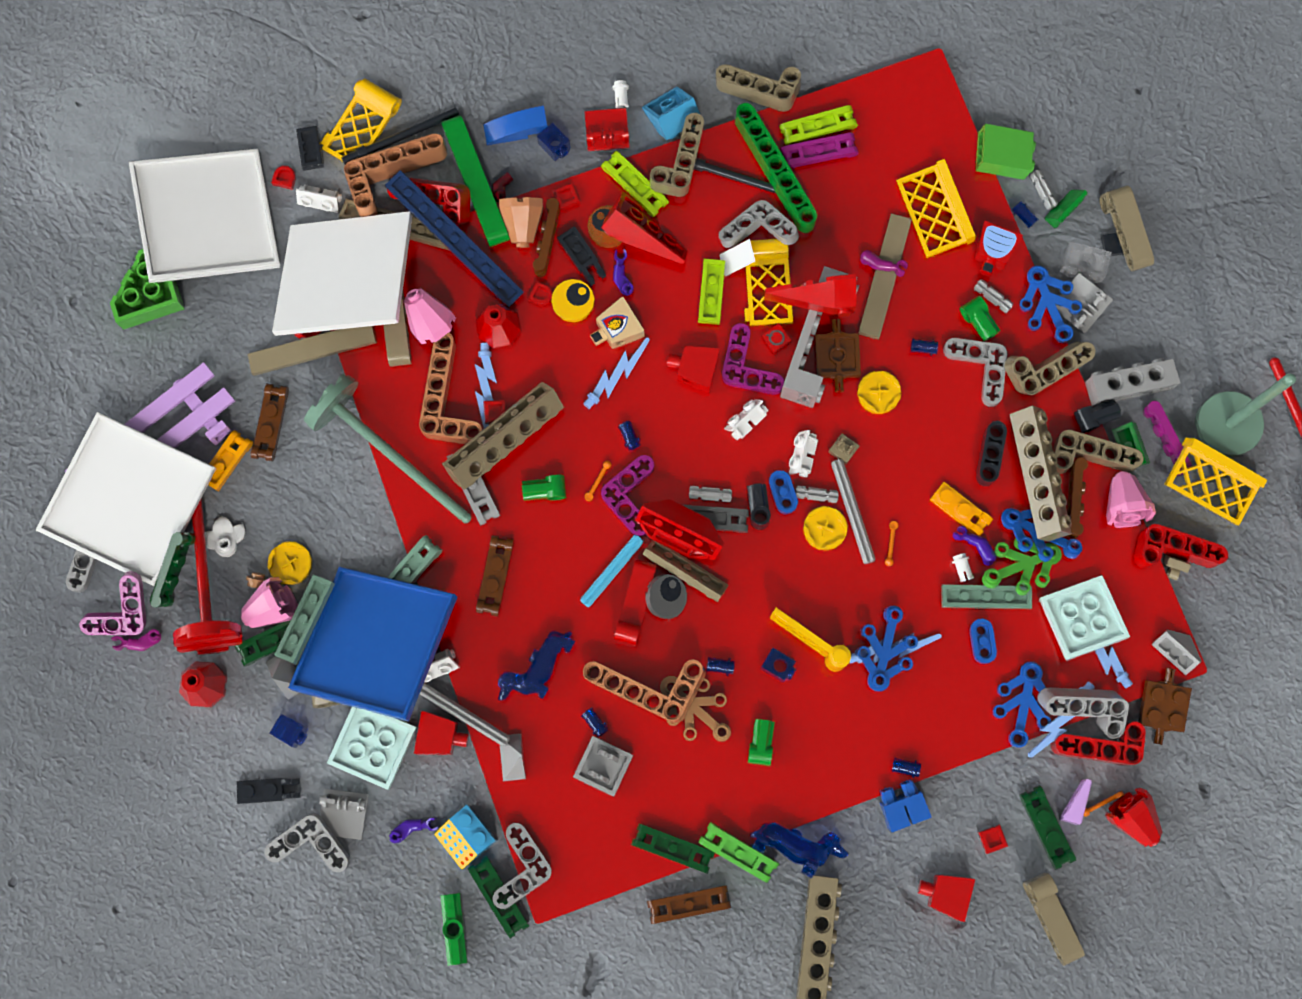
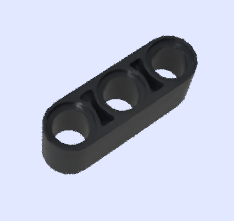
(993, 443)

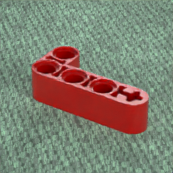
(446, 198)
(1181, 550)
(635, 604)
(1097, 746)

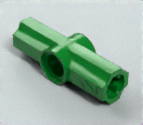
(455, 945)

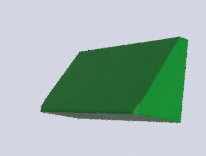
(1065, 207)
(1130, 436)

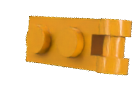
(228, 458)
(960, 509)

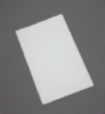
(737, 257)

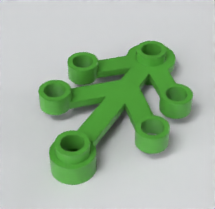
(1023, 563)

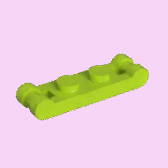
(818, 125)
(634, 183)

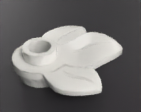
(224, 533)

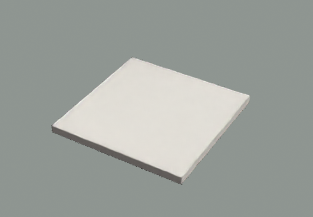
(203, 215)
(343, 274)
(125, 498)

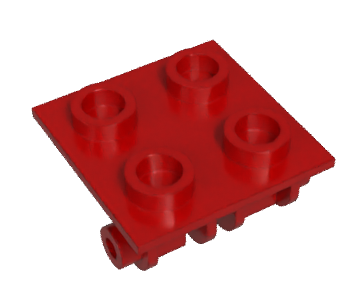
(607, 129)

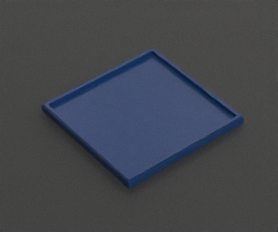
(373, 643)

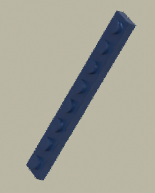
(454, 238)

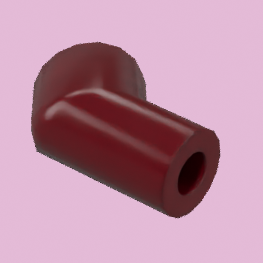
(499, 185)

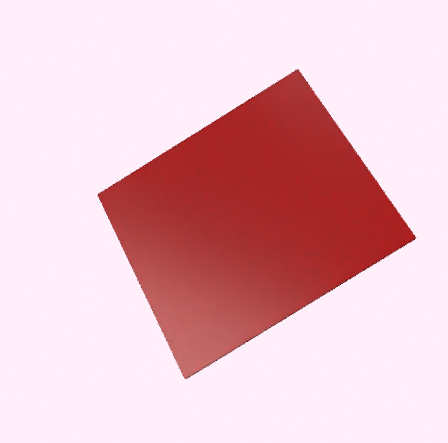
(830, 728)

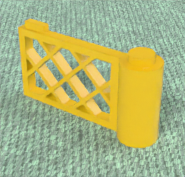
(371, 98)
(767, 253)
(835, 657)

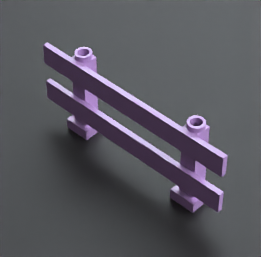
(202, 414)

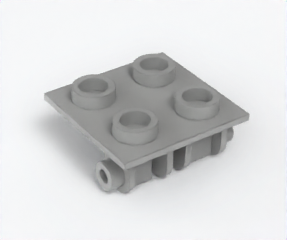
(1092, 299)
(344, 812)

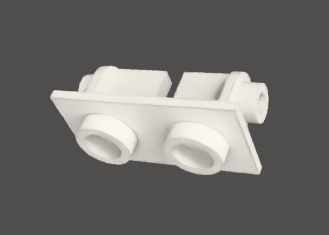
(311, 197)
(739, 423)
(804, 443)
(442, 665)

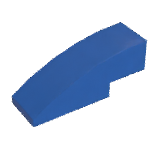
(515, 126)

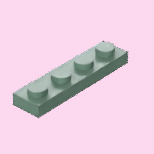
(985, 598)
(304, 619)

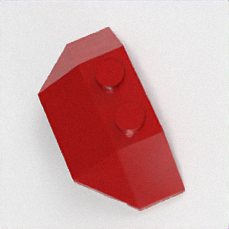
(680, 529)

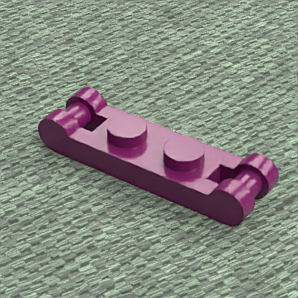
(820, 150)
(1164, 430)

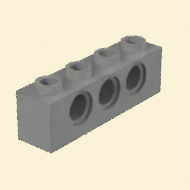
(1163, 370)

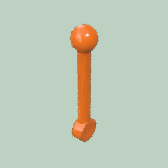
(589, 496)
(893, 526)
(1096, 806)

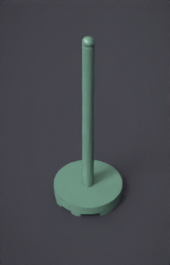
(333, 403)
(1234, 421)

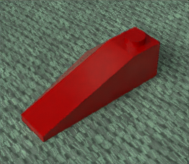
(630, 225)
(832, 297)

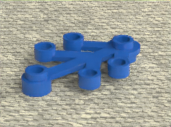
(1049, 300)
(1022, 523)
(885, 652)
(1025, 701)

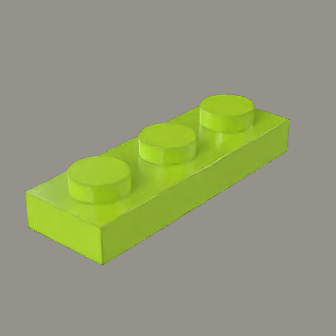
(711, 291)

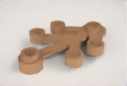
(697, 710)

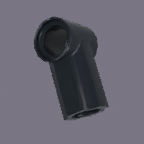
(1092, 417)
(758, 505)

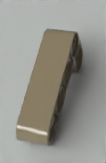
(731, 81)
(684, 154)
(1129, 227)
(398, 340)
(1053, 365)
(1098, 455)
(1042, 895)

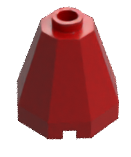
(498, 326)
(203, 684)
(1136, 817)

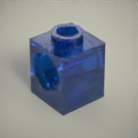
(552, 134)
(768, 665)
(289, 731)

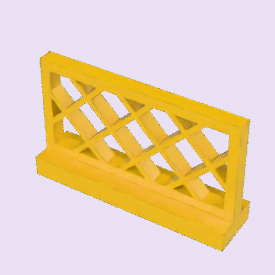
(954, 204)
(1227, 467)

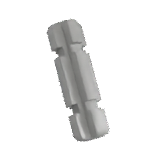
(1043, 189)
(993, 296)
(710, 493)
(817, 494)

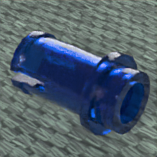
(1025, 214)
(924, 346)
(629, 435)
(721, 665)
(595, 722)
(906, 767)

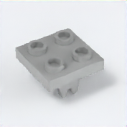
(603, 766)

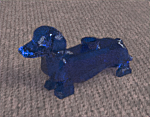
(540, 669)
(798, 848)

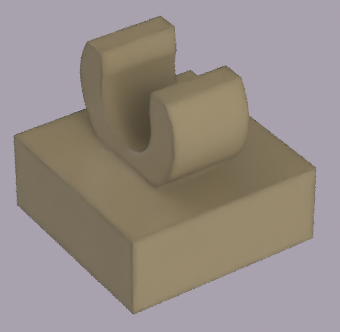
(843, 448)
(1175, 565)

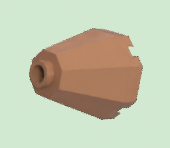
(522, 218)

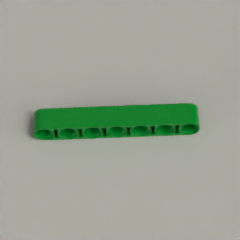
(775, 176)
(475, 181)

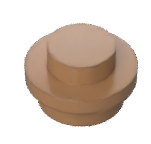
(255, 579)

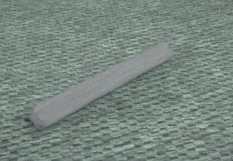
(853, 511)
(465, 715)

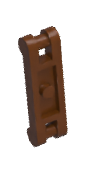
(545, 246)
(270, 422)
(1075, 491)
(495, 575)
(689, 904)

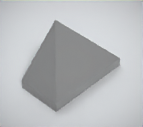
(1178, 650)
(282, 674)
(513, 759)

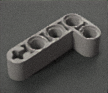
(1058, 701)

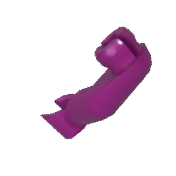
(877, 263)
(140, 644)

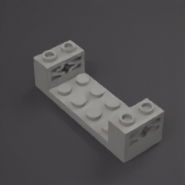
(801, 385)

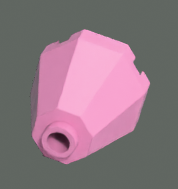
(427, 316)
(1128, 502)
(269, 604)

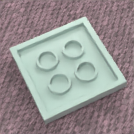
(1084, 618)
(372, 746)

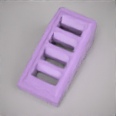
(1076, 806)

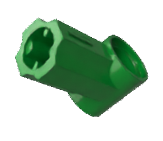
(977, 314)
(551, 488)
(760, 748)

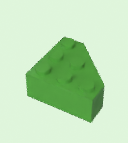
(144, 301)

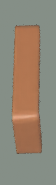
(386, 164)
(440, 395)
(647, 693)

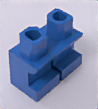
(895, 806)

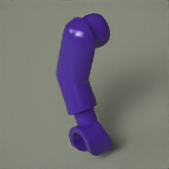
(619, 277)
(982, 545)
(408, 826)

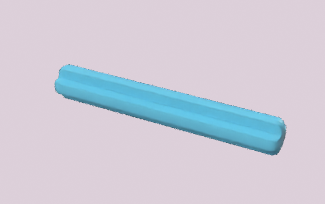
(611, 570)

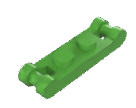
(739, 852)

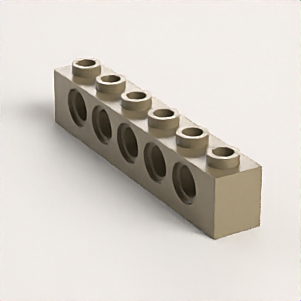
(503, 435)
(1032, 465)
(816, 887)

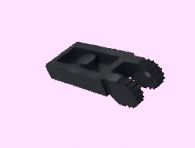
(580, 254)
(265, 790)

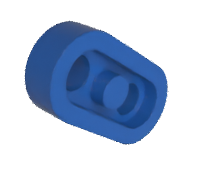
(783, 492)
(984, 641)

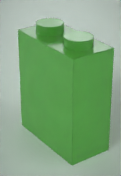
(1005, 151)

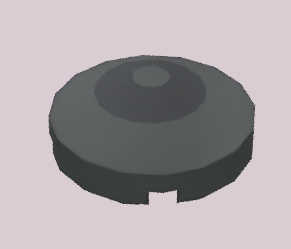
(666, 596)

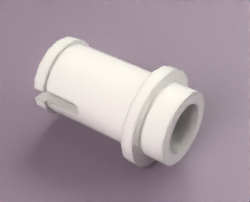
(621, 99)
(962, 565)

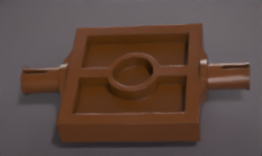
(837, 355)
(1164, 706)

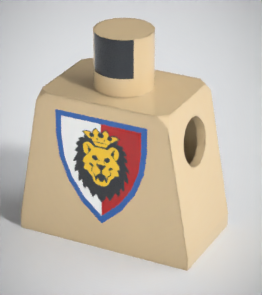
(617, 326)

